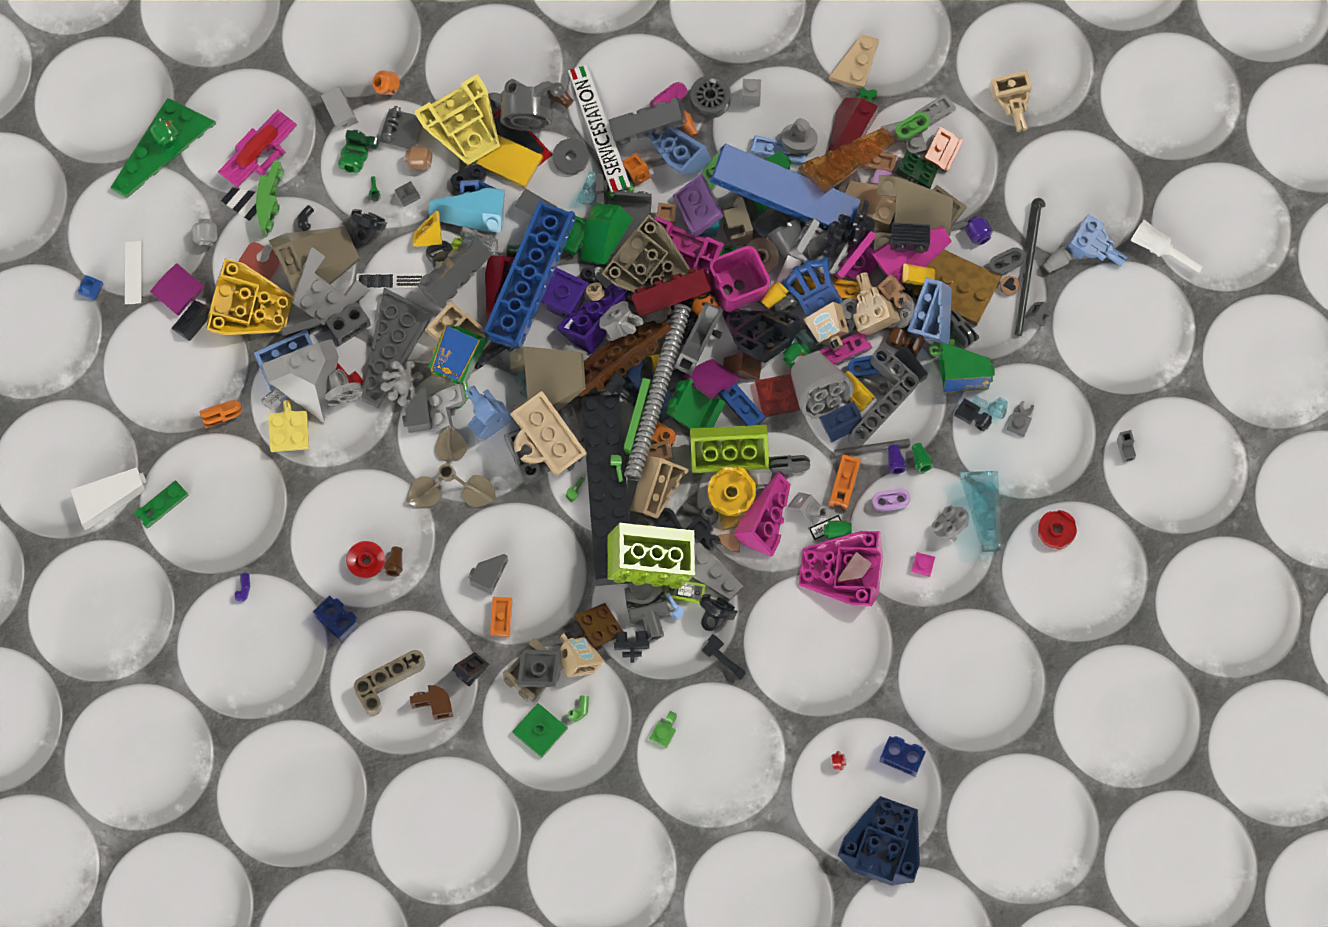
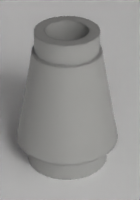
(1057, 260)

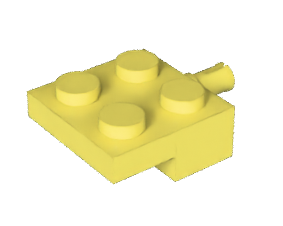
(288, 430)

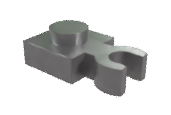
(1020, 421)

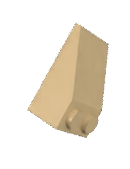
(880, 207)

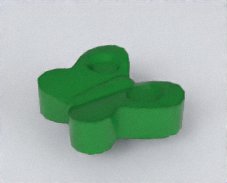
(868, 95)

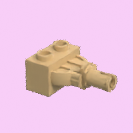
(1012, 93)
(873, 309)

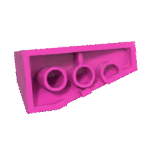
(892, 261)
(762, 521)

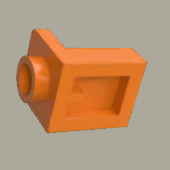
(636, 169)

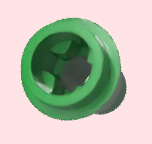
(922, 459)

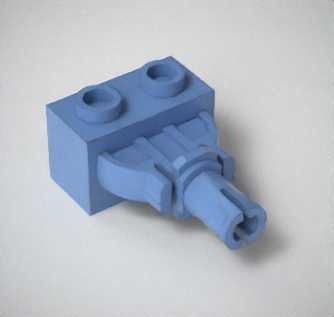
(1093, 242)

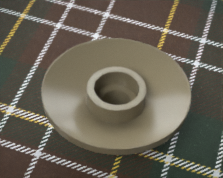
(766, 246)

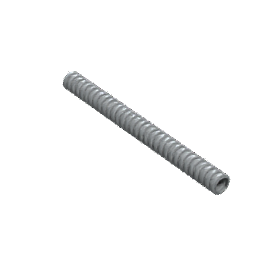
(657, 392)

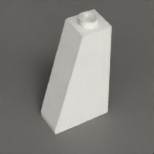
(107, 495)

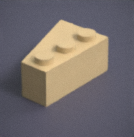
(655, 486)

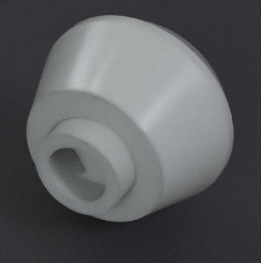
(761, 477)

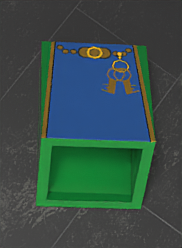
(457, 353)
(964, 370)

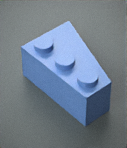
(933, 312)
(282, 348)

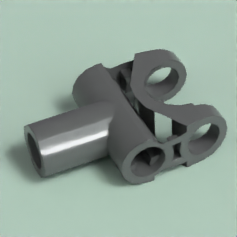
(648, 612)

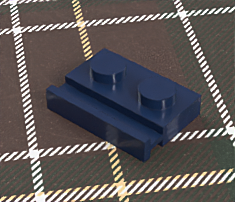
(841, 421)

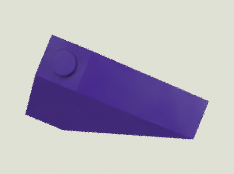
(584, 326)

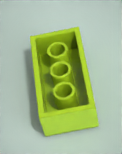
(729, 447)

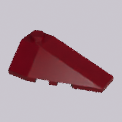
(852, 121)
(495, 276)

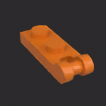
(845, 481)

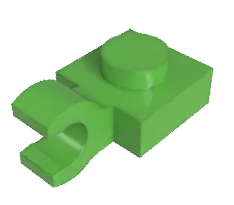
(664, 732)

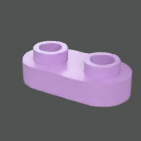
(890, 499)

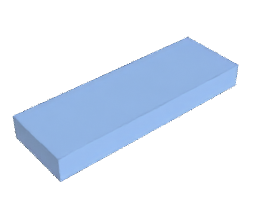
(766, 147)

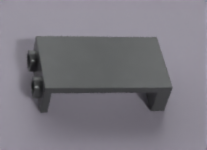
(637, 206)

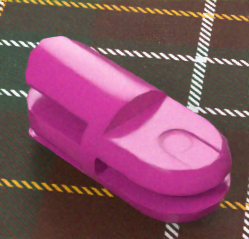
(674, 90)

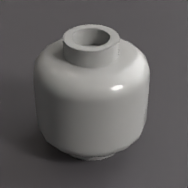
(204, 233)

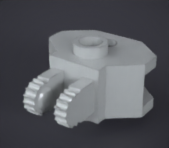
(620, 322)

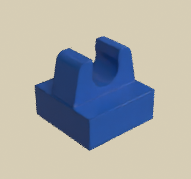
(90, 287)

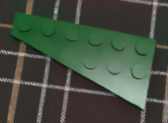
(151, 157)

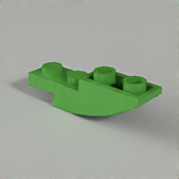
(266, 199)

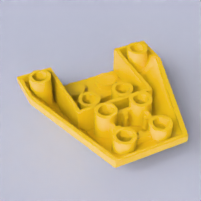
(246, 302)

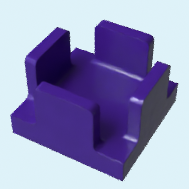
(564, 293)

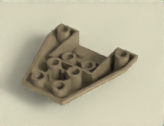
(331, 242)
(645, 258)

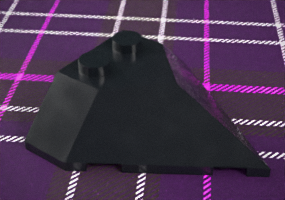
(762, 333)

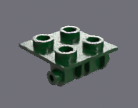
(917, 168)

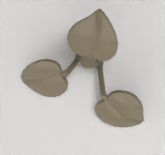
(425, 491)

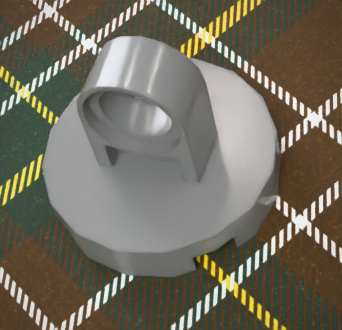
(799, 137)
(342, 389)

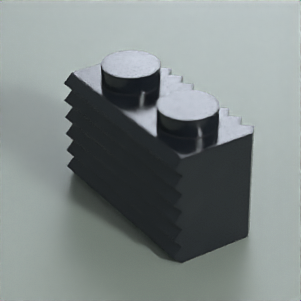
(910, 237)

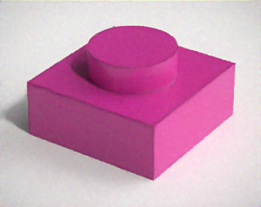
(923, 564)

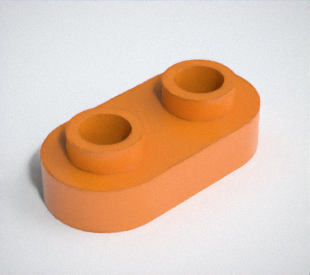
(661, 430)

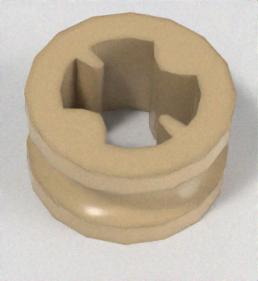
(595, 291)

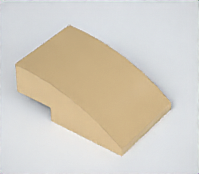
(454, 315)

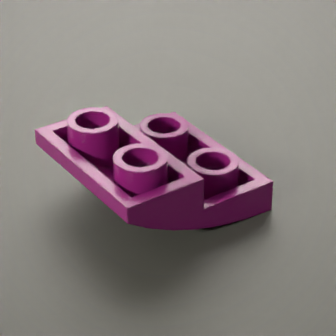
(177, 289)
(711, 378)

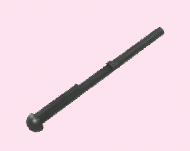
(1031, 238)

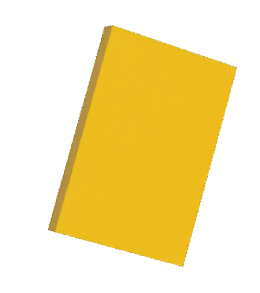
(512, 162)

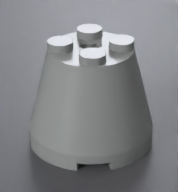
(819, 385)

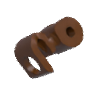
(898, 338)

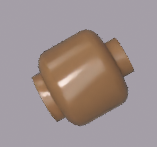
(419, 158)

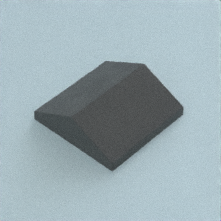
(539, 668)

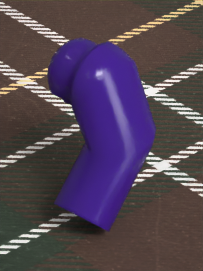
(245, 588)

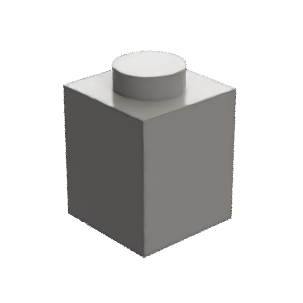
(751, 92)

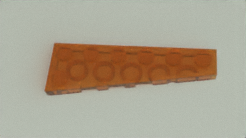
(841, 163)

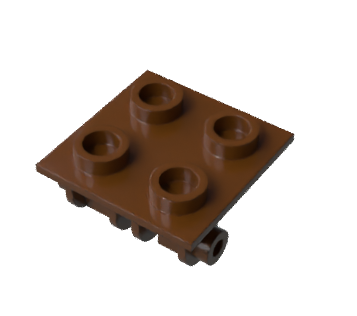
(598, 625)

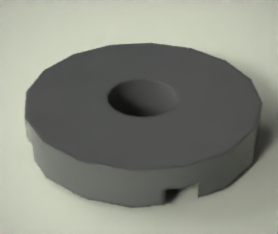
(571, 146)

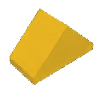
(429, 232)

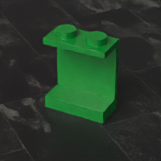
(693, 407)

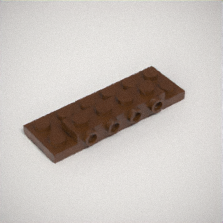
(622, 354)

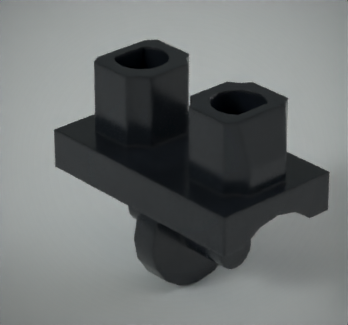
(623, 644)

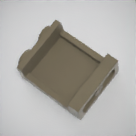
(512, 673)

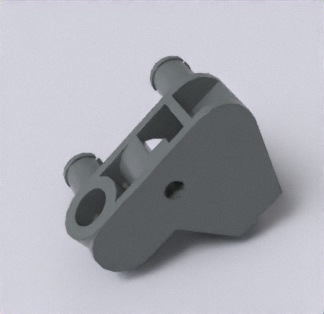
(524, 467)

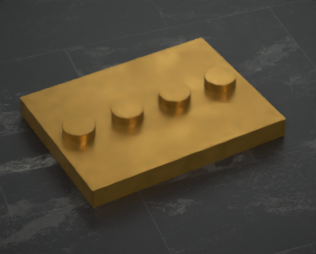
(970, 284)

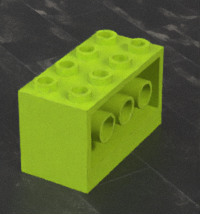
(650, 555)

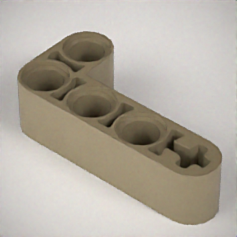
(391, 679)

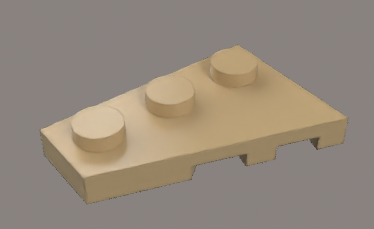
(856, 64)

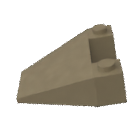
(914, 205)
(552, 371)

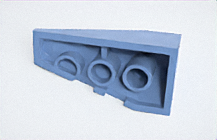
(681, 151)

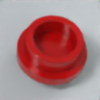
(838, 761)

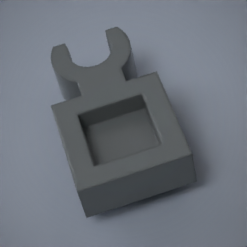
(601, 187)

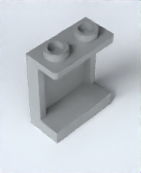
(800, 248)

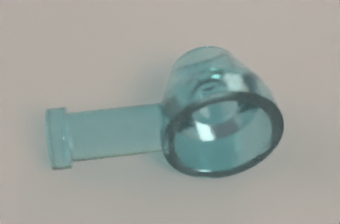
(587, 194)
(997, 408)

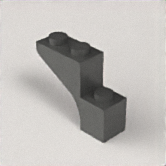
(698, 338)

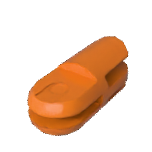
(220, 413)

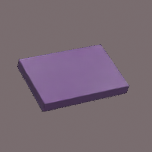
(698, 205)

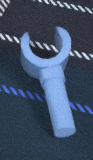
(677, 612)

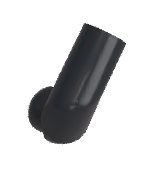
(302, 218)

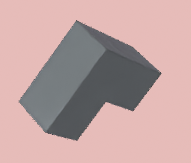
(1125, 443)

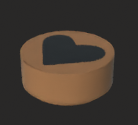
(1009, 285)

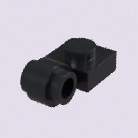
(969, 411)

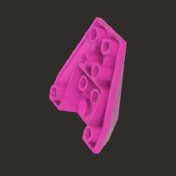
(826, 561)

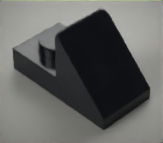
(470, 668)

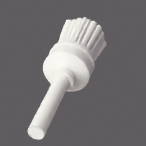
(1160, 244)

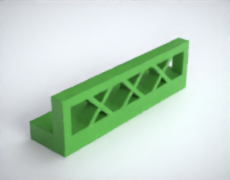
(637, 414)

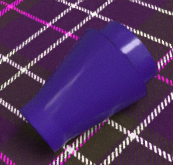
(896, 461)

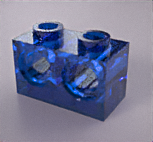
(332, 621)
(900, 760)

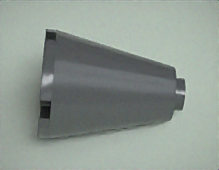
(785, 237)

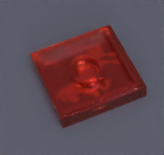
(777, 395)

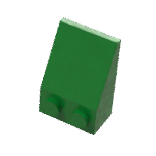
(603, 232)

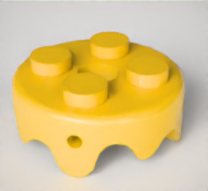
(731, 478)

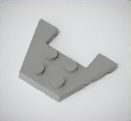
(317, 296)

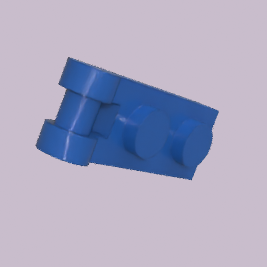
(742, 406)

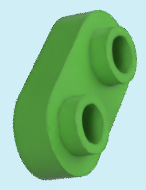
(911, 126)

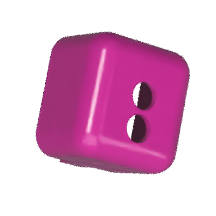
(741, 266)

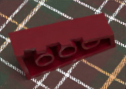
(672, 291)

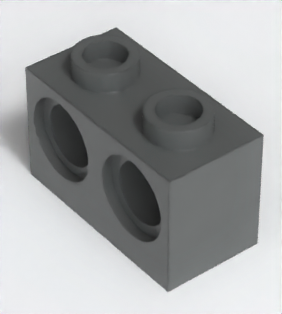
(351, 327)

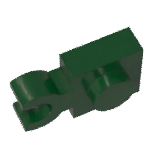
(359, 138)

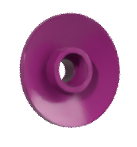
(868, 263)

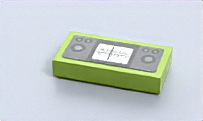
(689, 592)

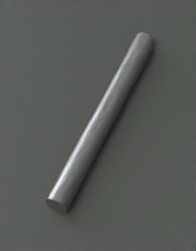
(871, 447)

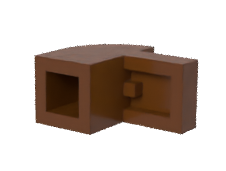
(436, 698)

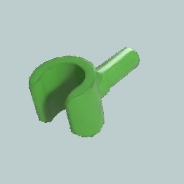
(617, 461)
(571, 494)

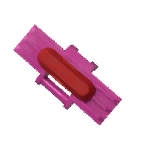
(248, 149)

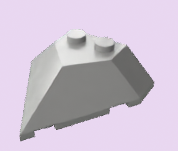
(305, 375)

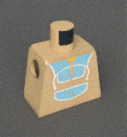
(828, 325)
(578, 656)

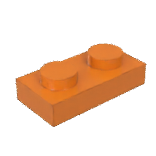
(501, 616)

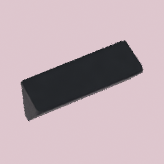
(192, 320)
(912, 363)

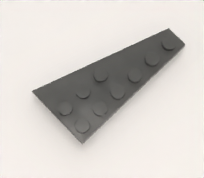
(395, 336)

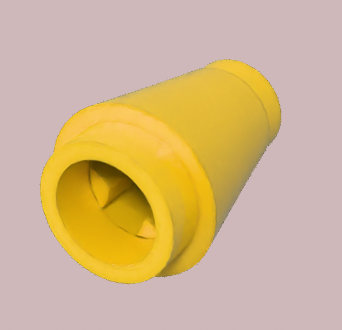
(774, 294)

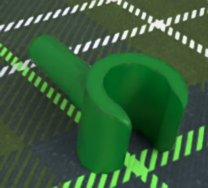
(374, 188)

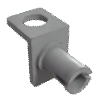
(809, 507)

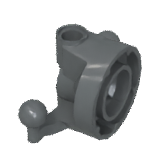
(525, 106)

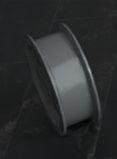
(699, 99)

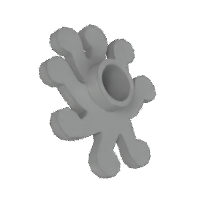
(402, 382)

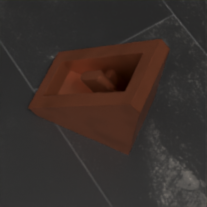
(743, 366)

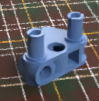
(489, 414)

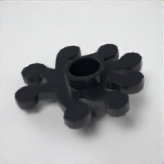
(862, 223)
(837, 234)

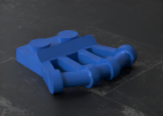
(818, 297)

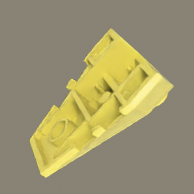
(462, 121)

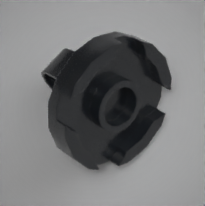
(368, 223)
(717, 609)

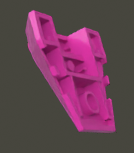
(694, 250)

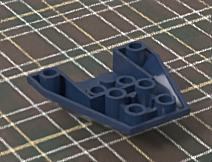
(884, 843)

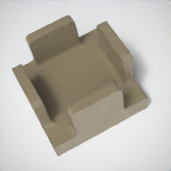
(738, 225)

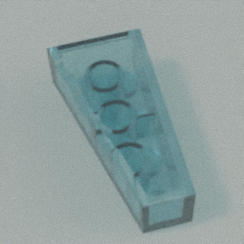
(984, 505)

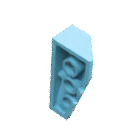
(475, 210)

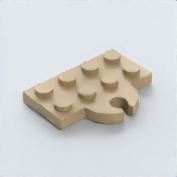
(545, 435)

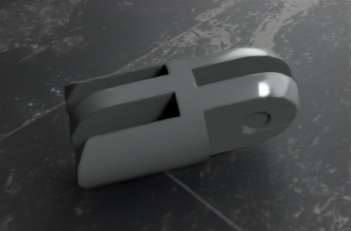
(962, 330)
(788, 464)

